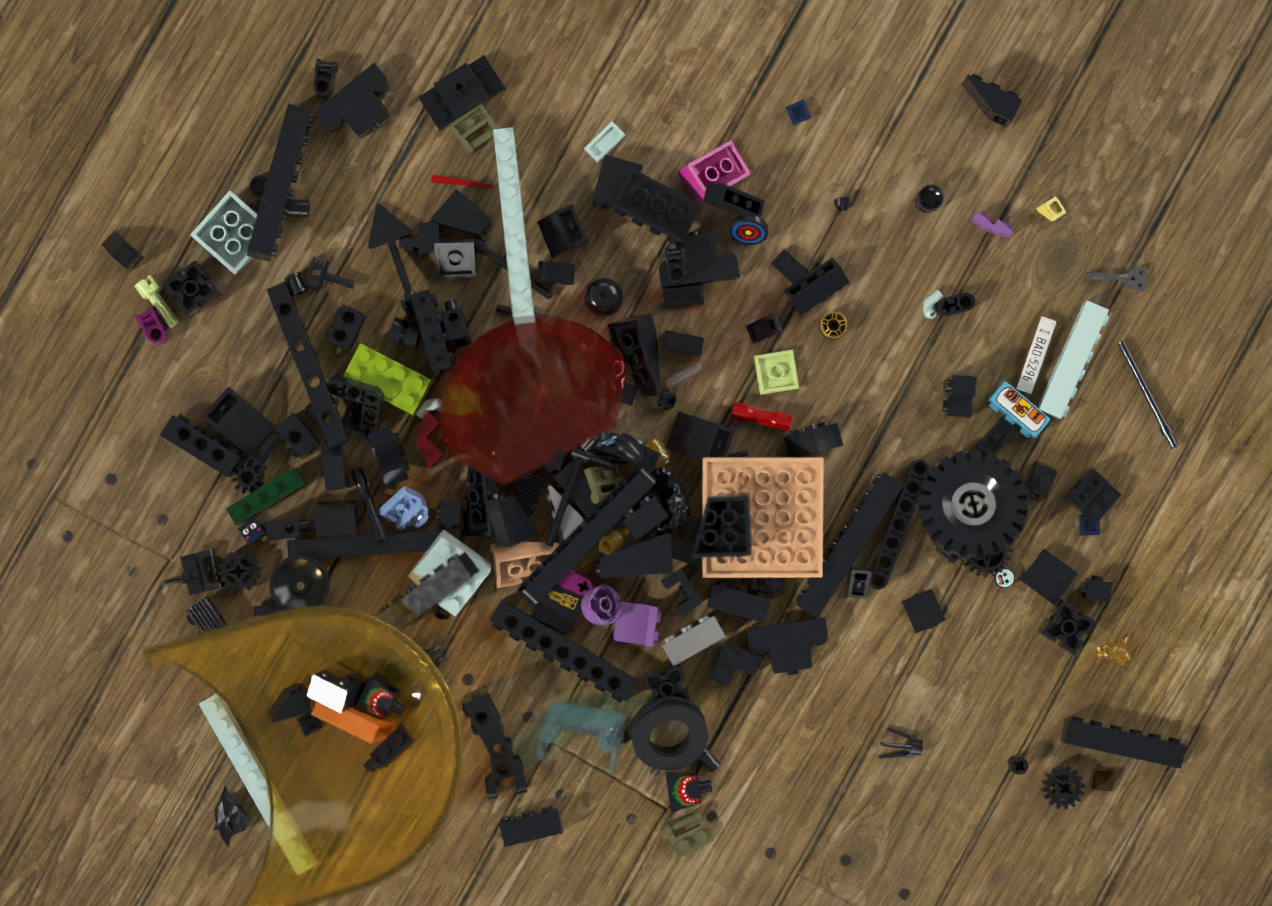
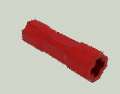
(761, 416)

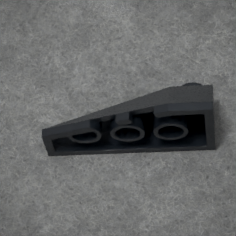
(638, 343)

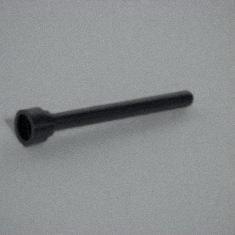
(481, 247)

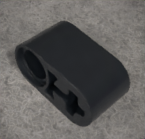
(555, 272)
(950, 300)

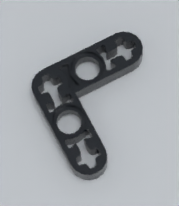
(367, 401)

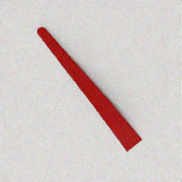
(447, 180)

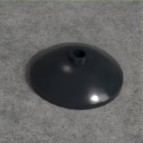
(295, 570)

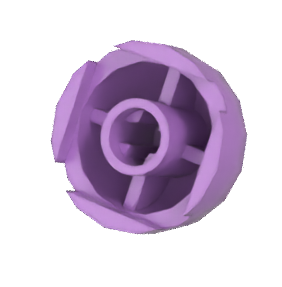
(601, 605)

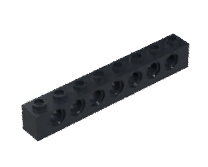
(627, 682)

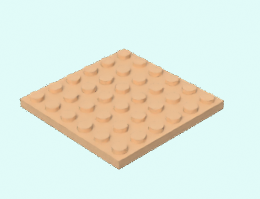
(784, 515)

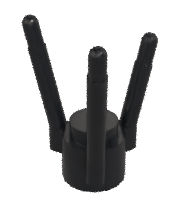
(911, 747)

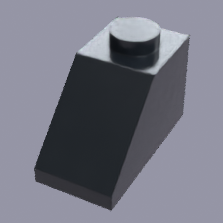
(122, 251)
(291, 703)

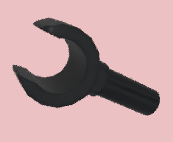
(176, 580)

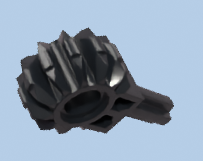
(255, 465)

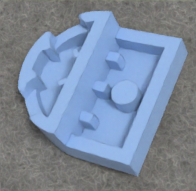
(406, 509)

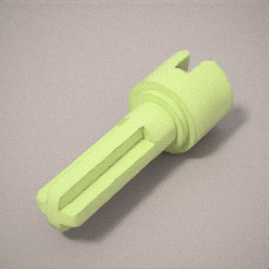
(149, 290)

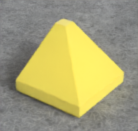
(1052, 209)

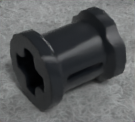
(291, 279)
(1012, 767)

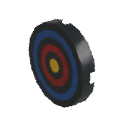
(748, 230)

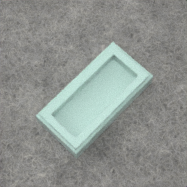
(604, 141)

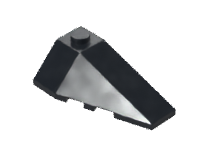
(476, 515)

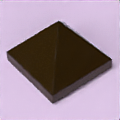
(1103, 780)

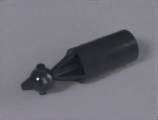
(296, 207)

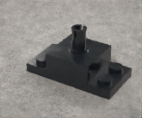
(461, 92)

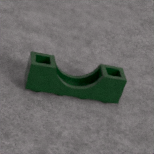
(266, 495)

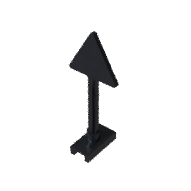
(386, 230)

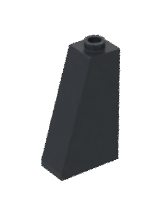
(644, 558)

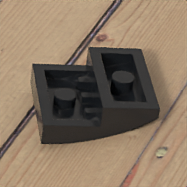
(1049, 576)

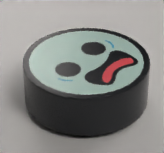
(1005, 578)

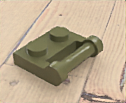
(469, 124)
(602, 476)
(690, 839)

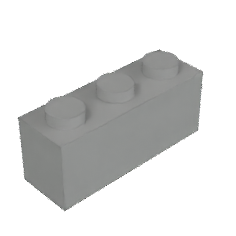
(692, 639)

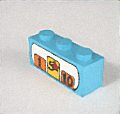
(1018, 410)

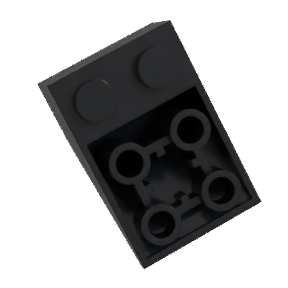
(993, 102)
(239, 421)
(699, 437)

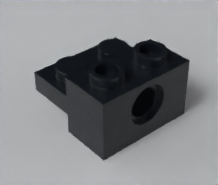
(1083, 493)

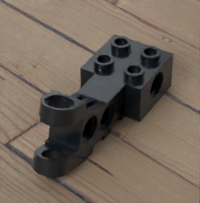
(490, 730)

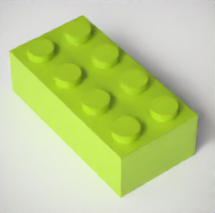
(399, 383)

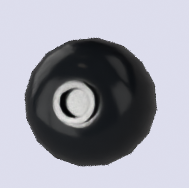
(603, 297)

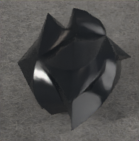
(229, 817)

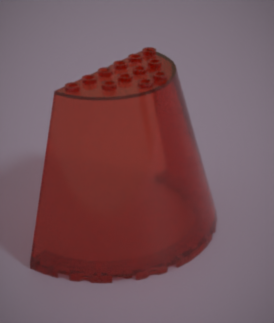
(529, 394)

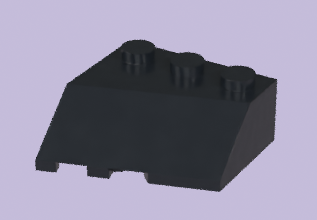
(725, 527)

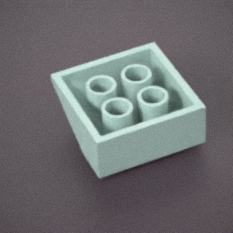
(227, 232)
(438, 553)

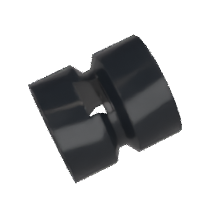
(929, 199)
(405, 333)

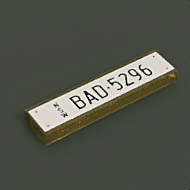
(1035, 355)

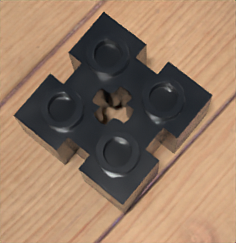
(180, 286)
(1078, 624)
(673, 677)

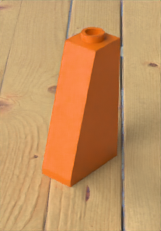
(355, 722)

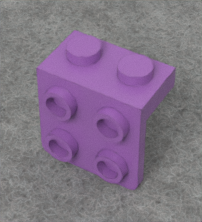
(637, 624)

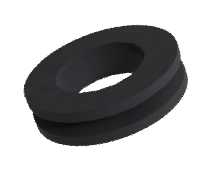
(669, 757)

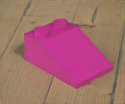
(718, 166)

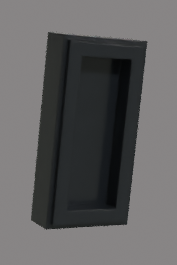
(683, 296)

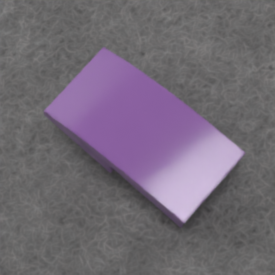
(999, 228)

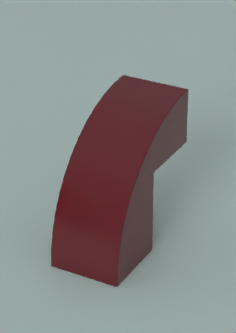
(429, 451)

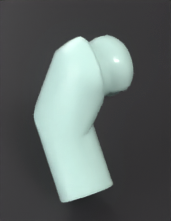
(929, 305)
(429, 405)

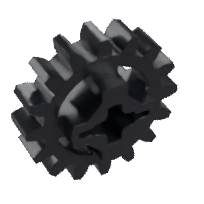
(239, 561)
(1068, 781)

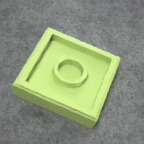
(776, 372)

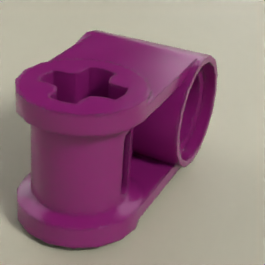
(150, 323)
(572, 582)

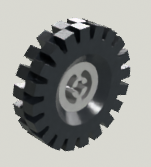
(1003, 498)

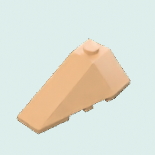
(518, 561)

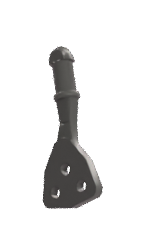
(1125, 278)

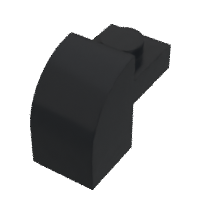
(427, 234)

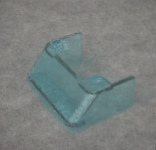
(584, 719)

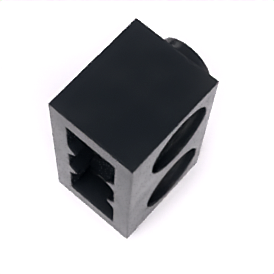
(351, 329)

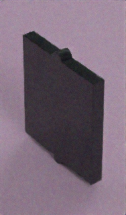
(923, 610)

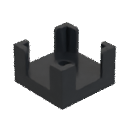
(686, 589)

